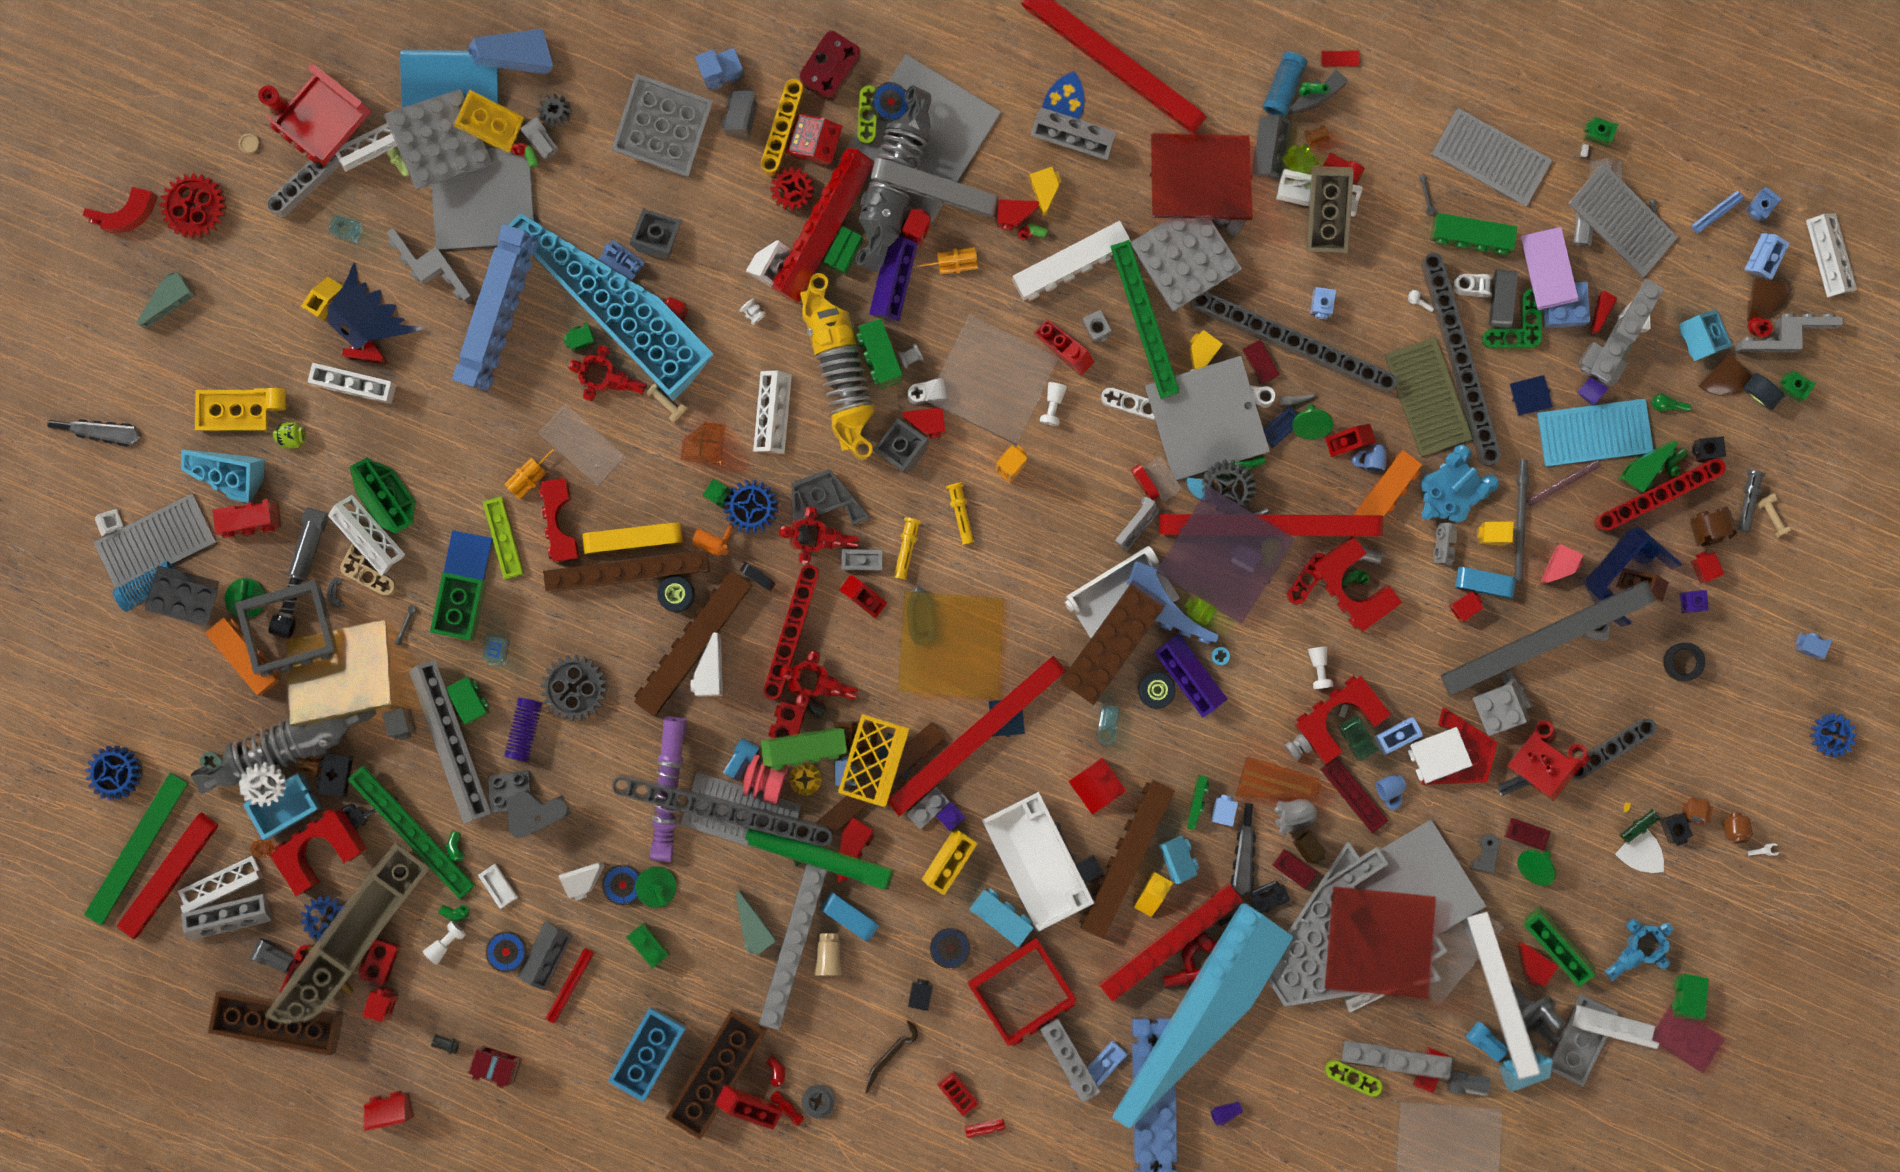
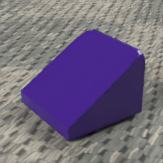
(1592, 391)

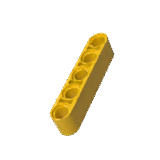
(782, 118)
(632, 538)

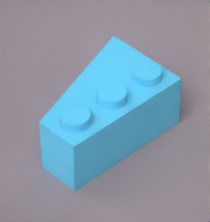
(1002, 916)

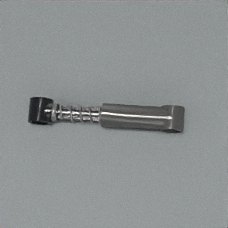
(313, 525)

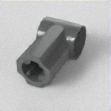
(267, 953)
(1463, 1082)

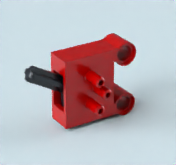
(1542, 765)

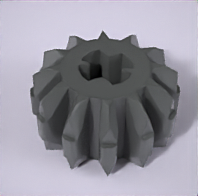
(562, 111)

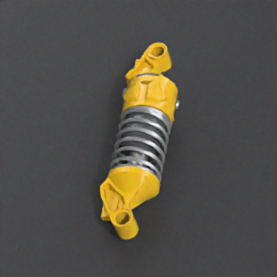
(836, 348)

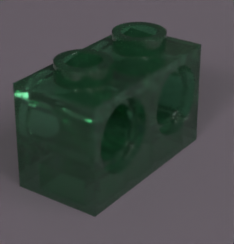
(1357, 737)

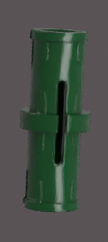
(1639, 826)

